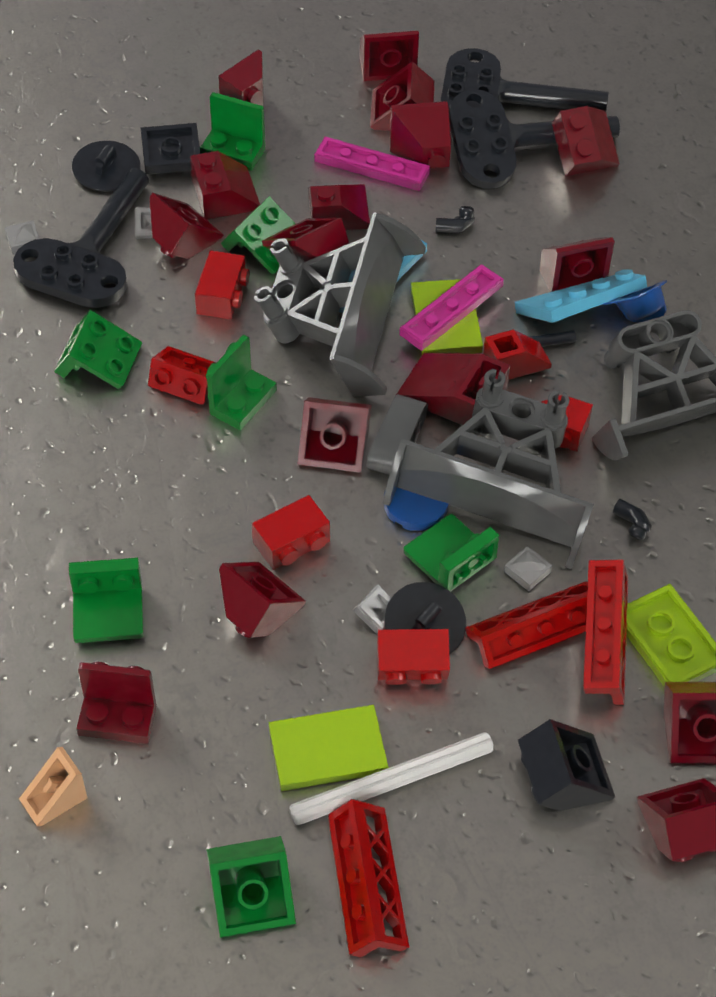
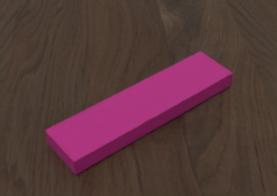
(372, 163)
(451, 307)

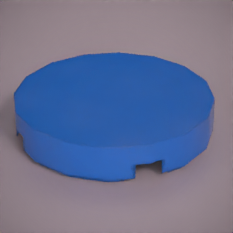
(415, 511)

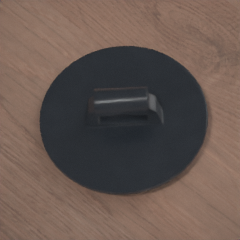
(104, 164)
(427, 607)

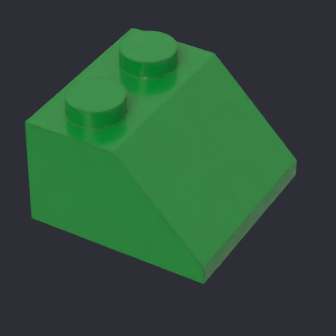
(251, 886)

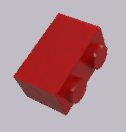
(221, 285)
(291, 532)
(413, 655)

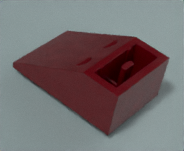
(451, 382)

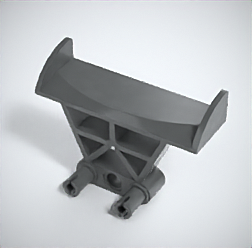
(294, 310)
(633, 347)
(489, 491)

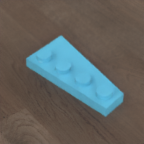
(581, 297)

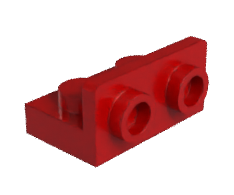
(180, 374)

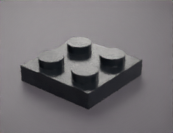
(169, 147)

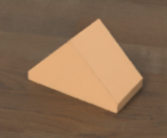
(54, 789)

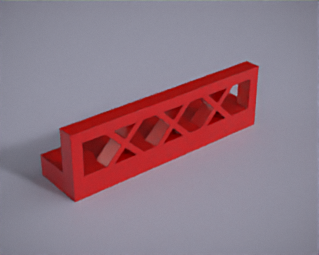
(531, 626)
(606, 629)
(359, 877)

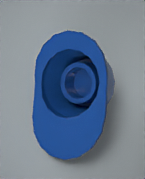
(643, 304)

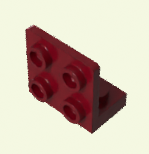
(116, 702)

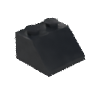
(564, 766)

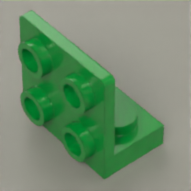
(236, 129)
(259, 225)
(100, 350)
(235, 388)
(452, 552)
(106, 600)

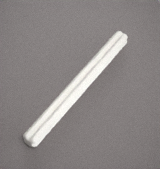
(392, 778)

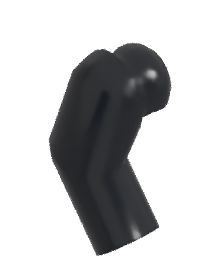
(459, 223)
(634, 515)

